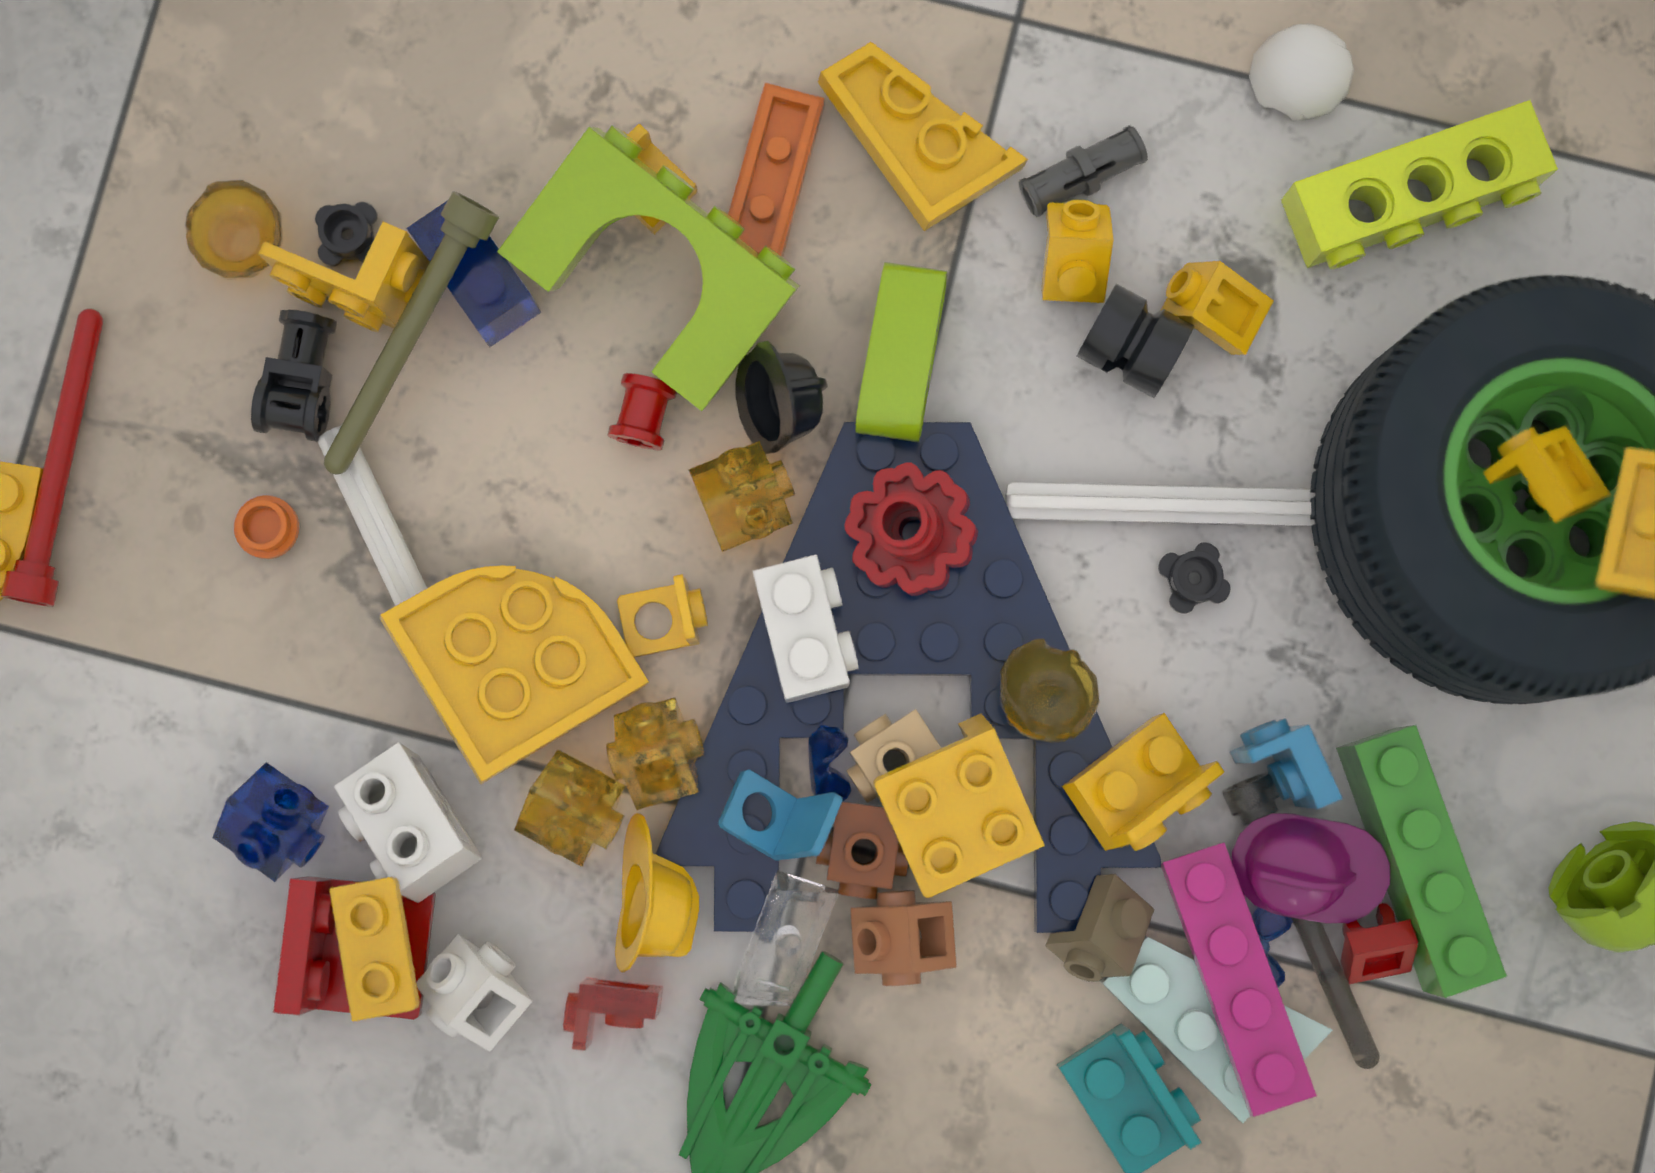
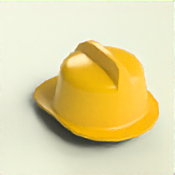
(657, 902)

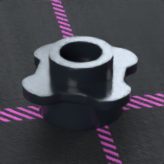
(336, 219)
(1202, 561)

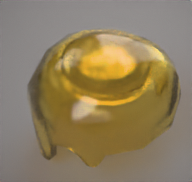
(230, 227)
(1048, 692)

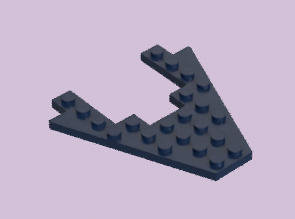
(943, 632)

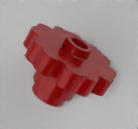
(940, 543)

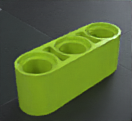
(901, 352)

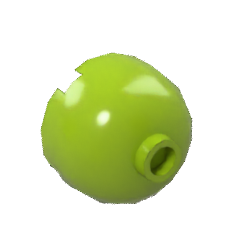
(1610, 889)

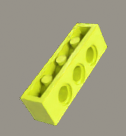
(1505, 142)

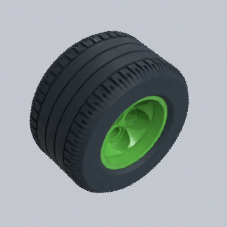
(1402, 464)

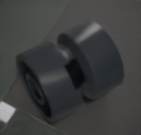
(1135, 341)

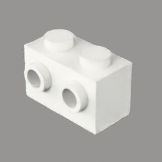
(802, 630)
(405, 823)

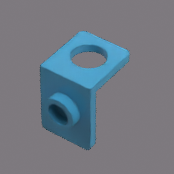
(796, 824)

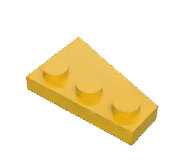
(913, 137)

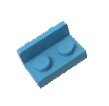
(1299, 764)

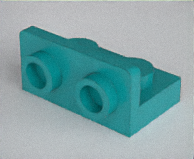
(1129, 1100)

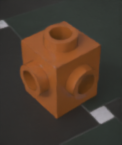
(856, 878)

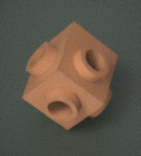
(890, 941)

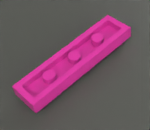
(1238, 980)

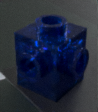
(271, 823)

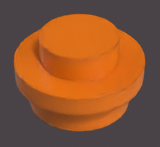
(266, 527)

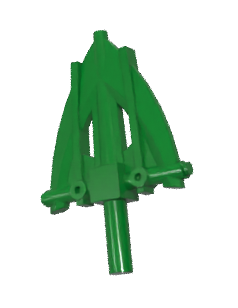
(779, 1052)

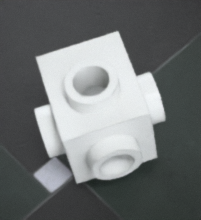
(473, 992)

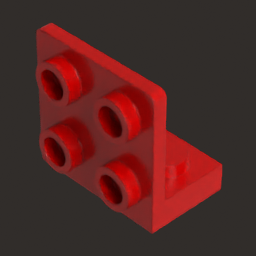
(310, 952)

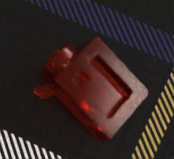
(622, 1002)

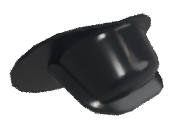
(777, 397)

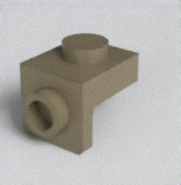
(1107, 932)

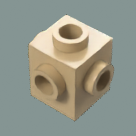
(907, 736)

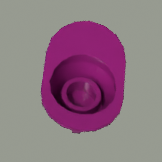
(1311, 868)

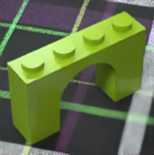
(607, 183)

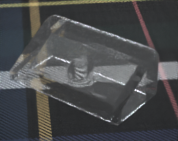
(784, 941)

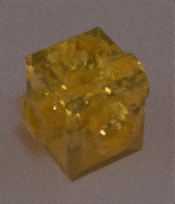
(743, 495)
(655, 752)
(571, 809)

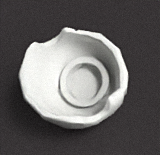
(1302, 71)

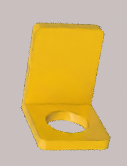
(686, 611)

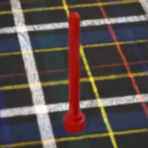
(33, 577)

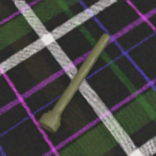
(463, 228)

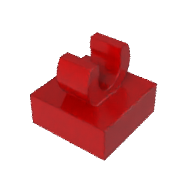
(1378, 949)

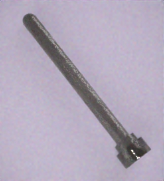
(1256, 799)

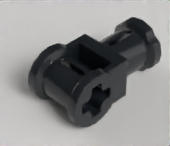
(296, 378)

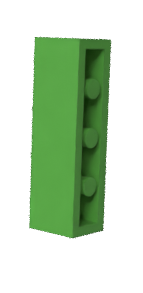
(1427, 868)

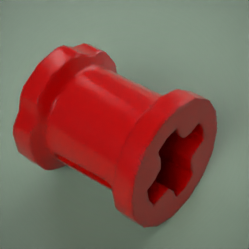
(642, 411)

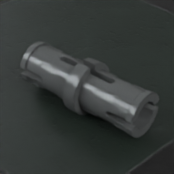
(1083, 170)

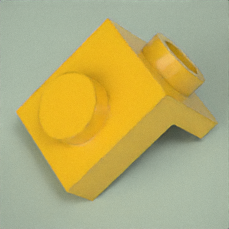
(1077, 252)

